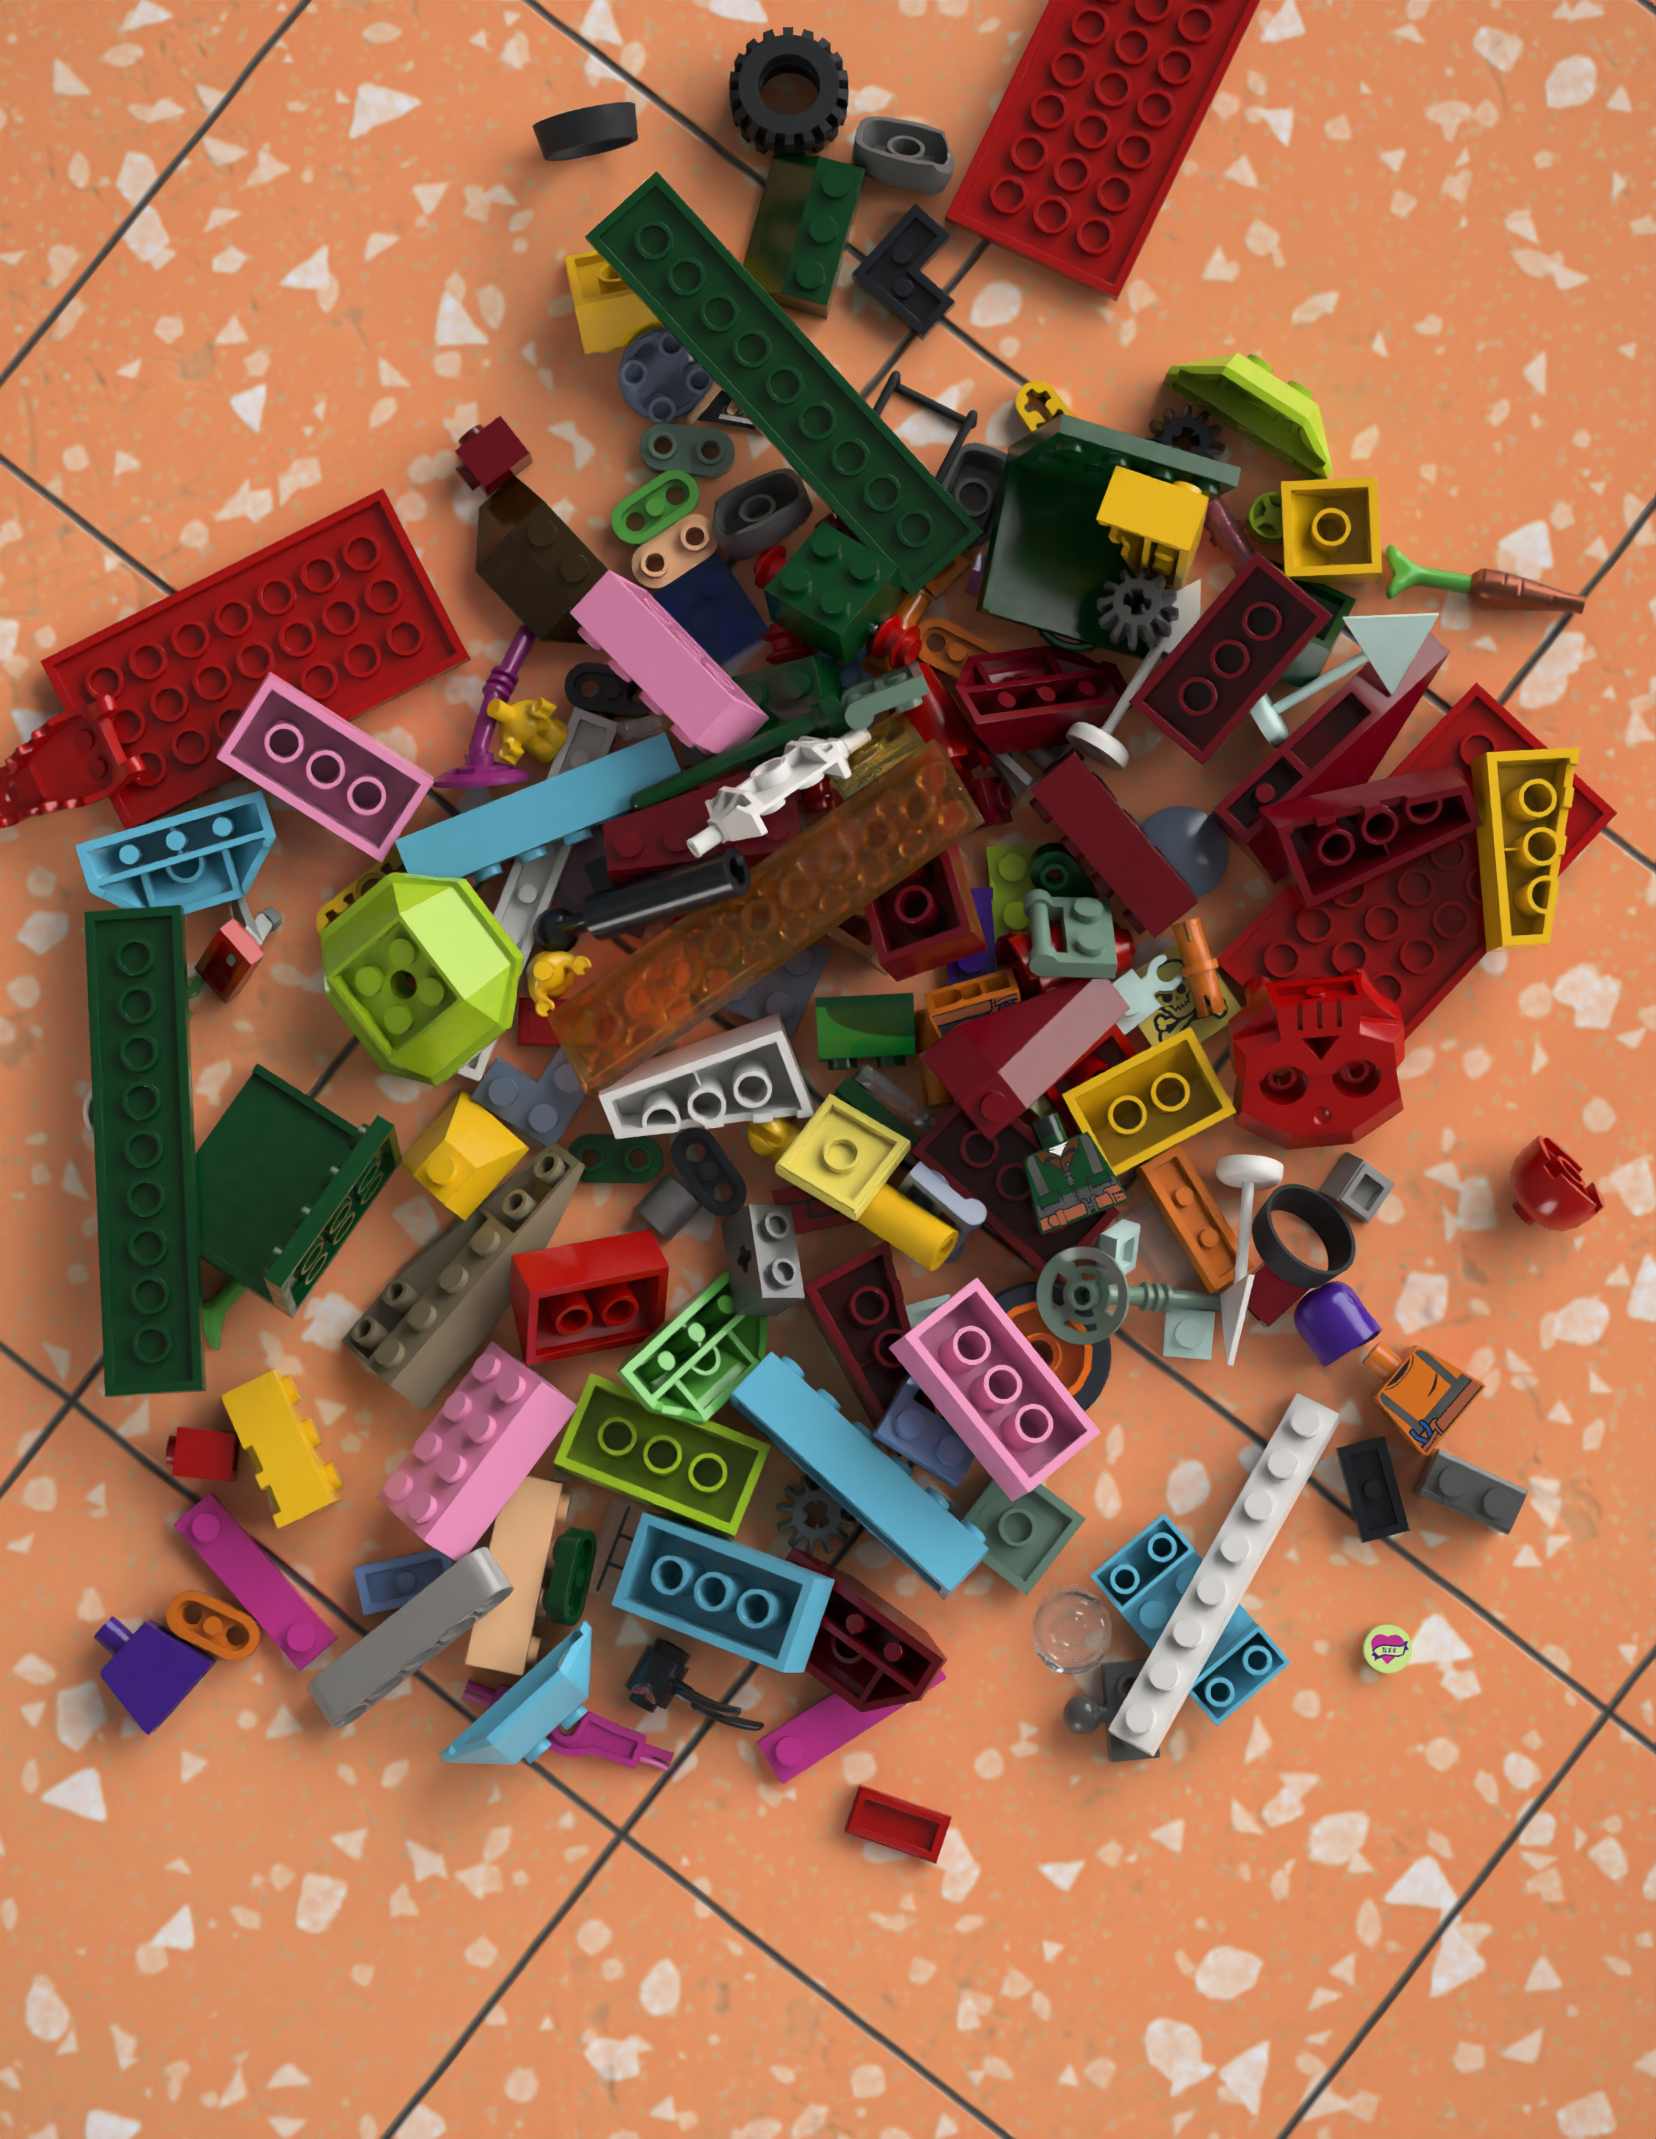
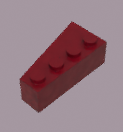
(1366, 829)
(659, 834)
(1112, 844)
(860, 1317)

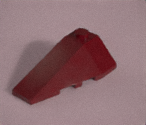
(1015, 1054)

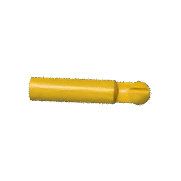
(888, 1214)

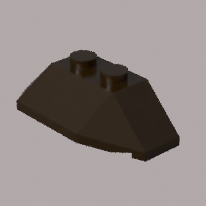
(534, 562)

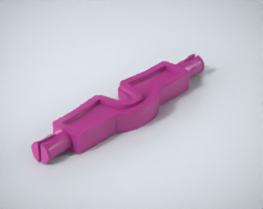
(593, 1735)

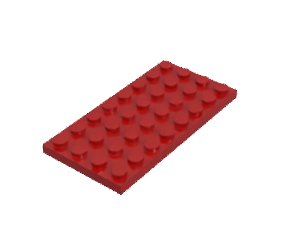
(1097, 131)
(324, 609)
(1422, 920)

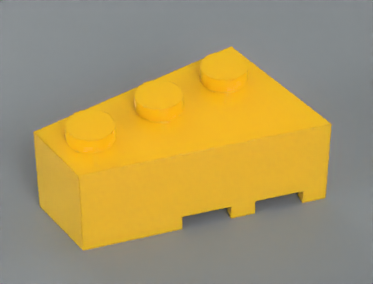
(1155, 523)
(282, 1447)

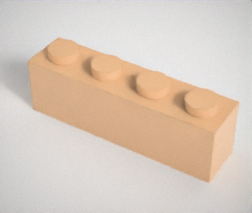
(524, 1551)

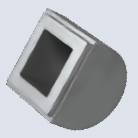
(668, 1207)

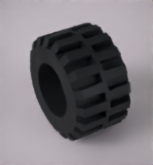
(789, 55)

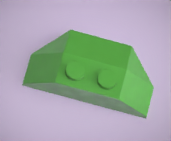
(696, 1356)

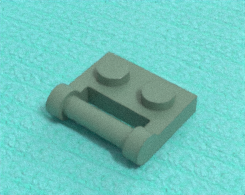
(896, 689)
(1085, 935)

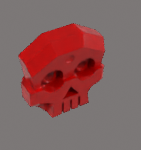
(1315, 1034)

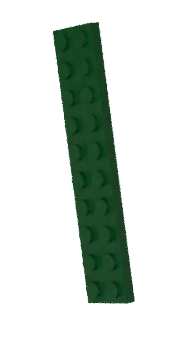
(783, 383)
(145, 1152)

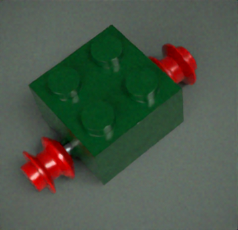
(838, 597)
(788, 693)

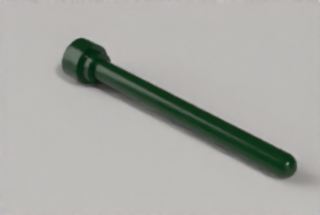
(824, 715)

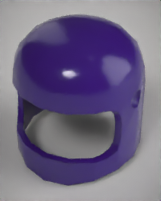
(1334, 1321)

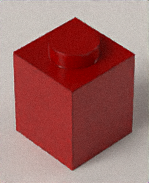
(204, 1453)

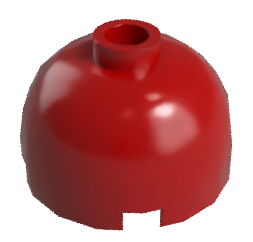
(1551, 1188)

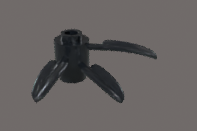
(660, 1678)

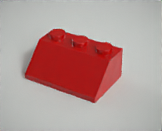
(588, 1296)

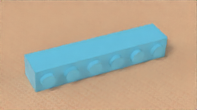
(539, 815)
(859, 1475)

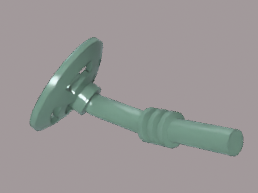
(1099, 1293)

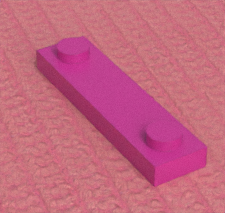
(255, 1581)
(819, 1732)

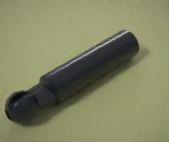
(646, 901)

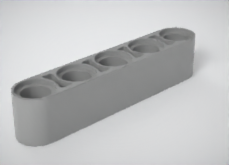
(410, 1638)

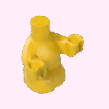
(529, 727)
(551, 975)

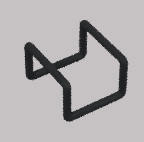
(968, 422)

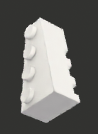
(712, 1084)

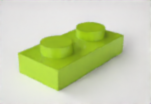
(1010, 882)

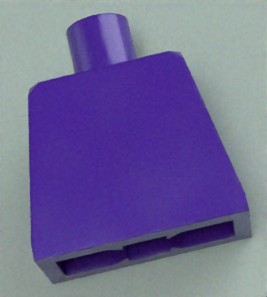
(150, 1669)

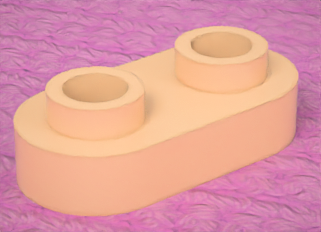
(675, 552)

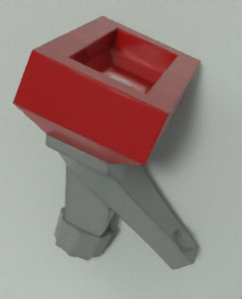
(236, 950)

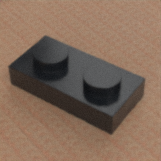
(1372, 1489)

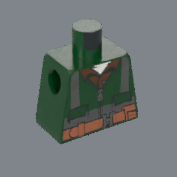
(1067, 1177)

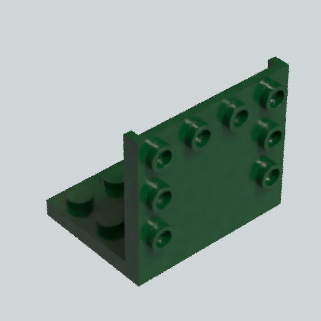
(1045, 542)
(286, 1188)

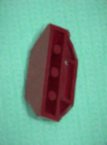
(1035, 696)
(868, 1646)

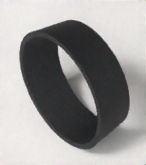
(587, 131)
(1322, 1217)

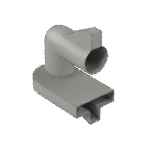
(1013, 774)

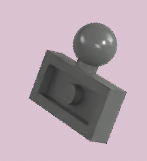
(1084, 1714)

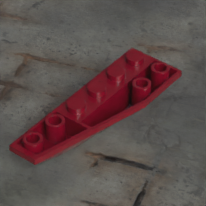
(1327, 752)

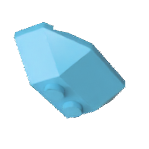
(183, 859)
(531, 1708)

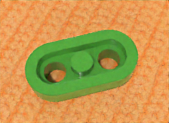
(654, 508)

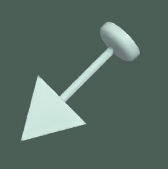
(1386, 642)

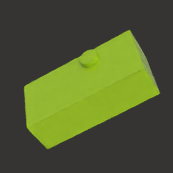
(661, 1461)

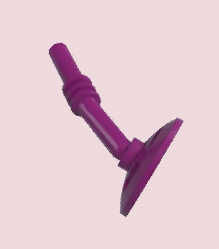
(479, 763)

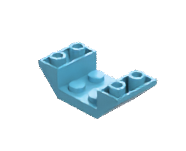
(1146, 1587)

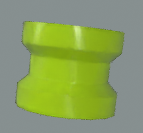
(1271, 516)

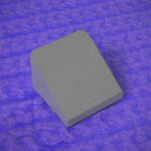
(1356, 1187)

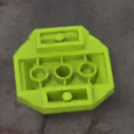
(461, 969)

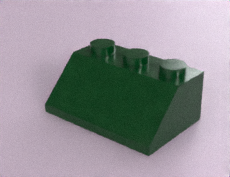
(804, 230)

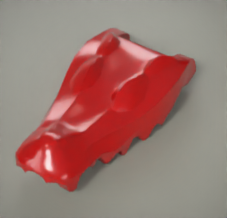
(66, 765)

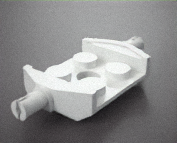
(738, 810)

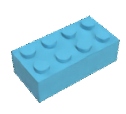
(723, 1592)

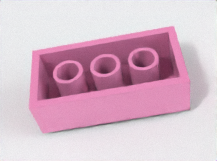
(667, 665)
(325, 767)
(994, 1390)
(476, 1452)

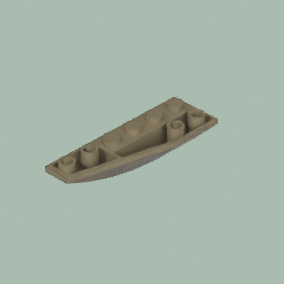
(461, 1282)

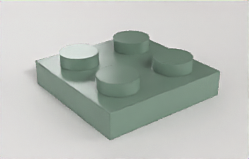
(1022, 1533)

